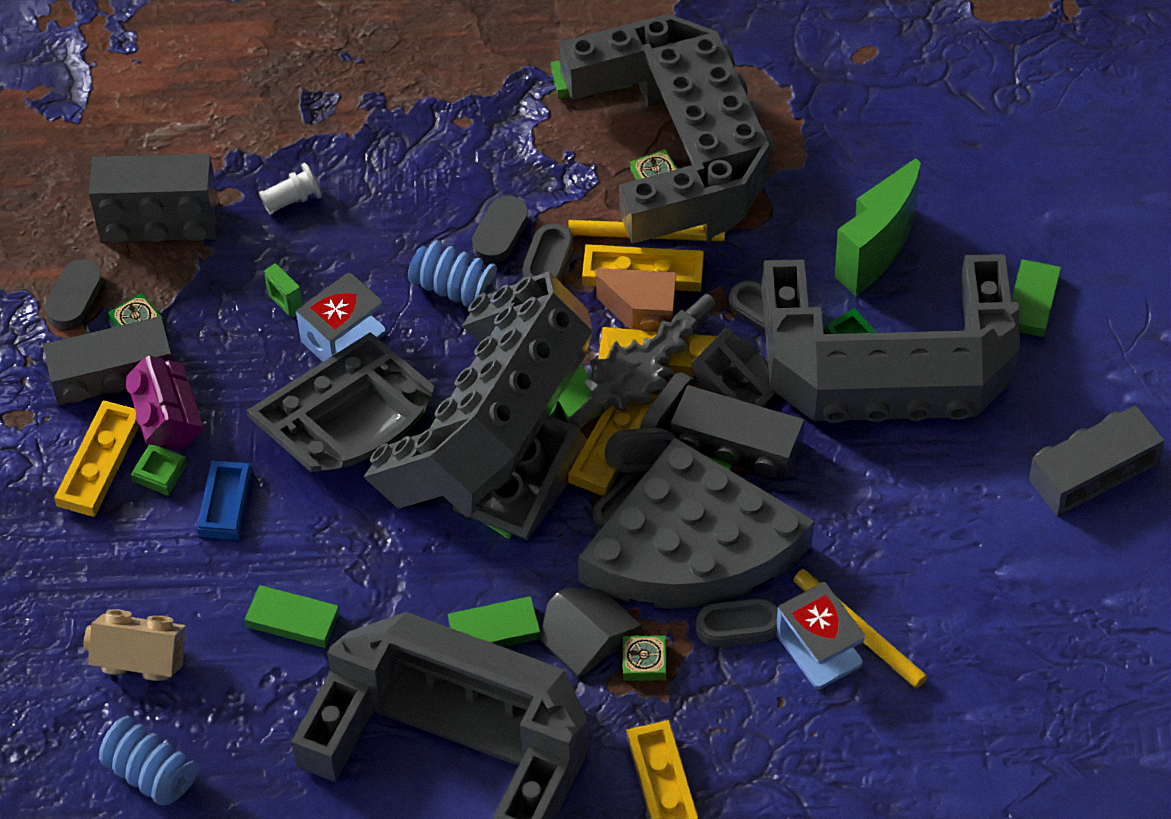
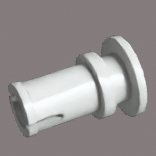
(291, 190)

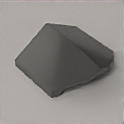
(733, 369)
(585, 628)

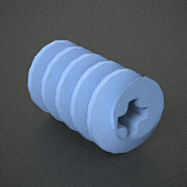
(451, 276)
(146, 763)

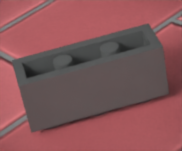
(102, 359)
(738, 432)
(1095, 459)

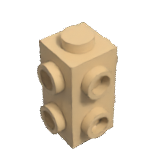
(135, 644)

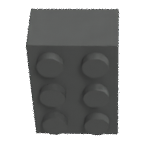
(154, 198)

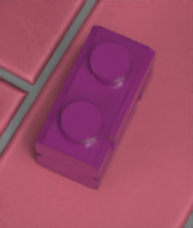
(164, 403)

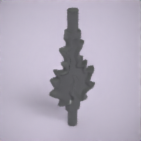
(636, 371)

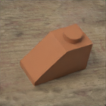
(638, 296)

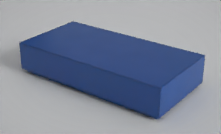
(225, 500)

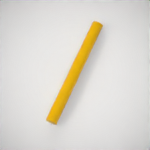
(618, 229)
(873, 639)

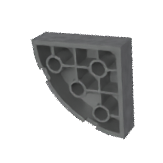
(693, 536)

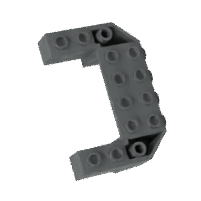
(711, 111)
(526, 356)
(891, 372)
(456, 691)

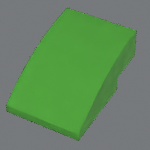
(878, 230)

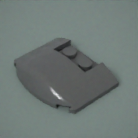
(345, 406)

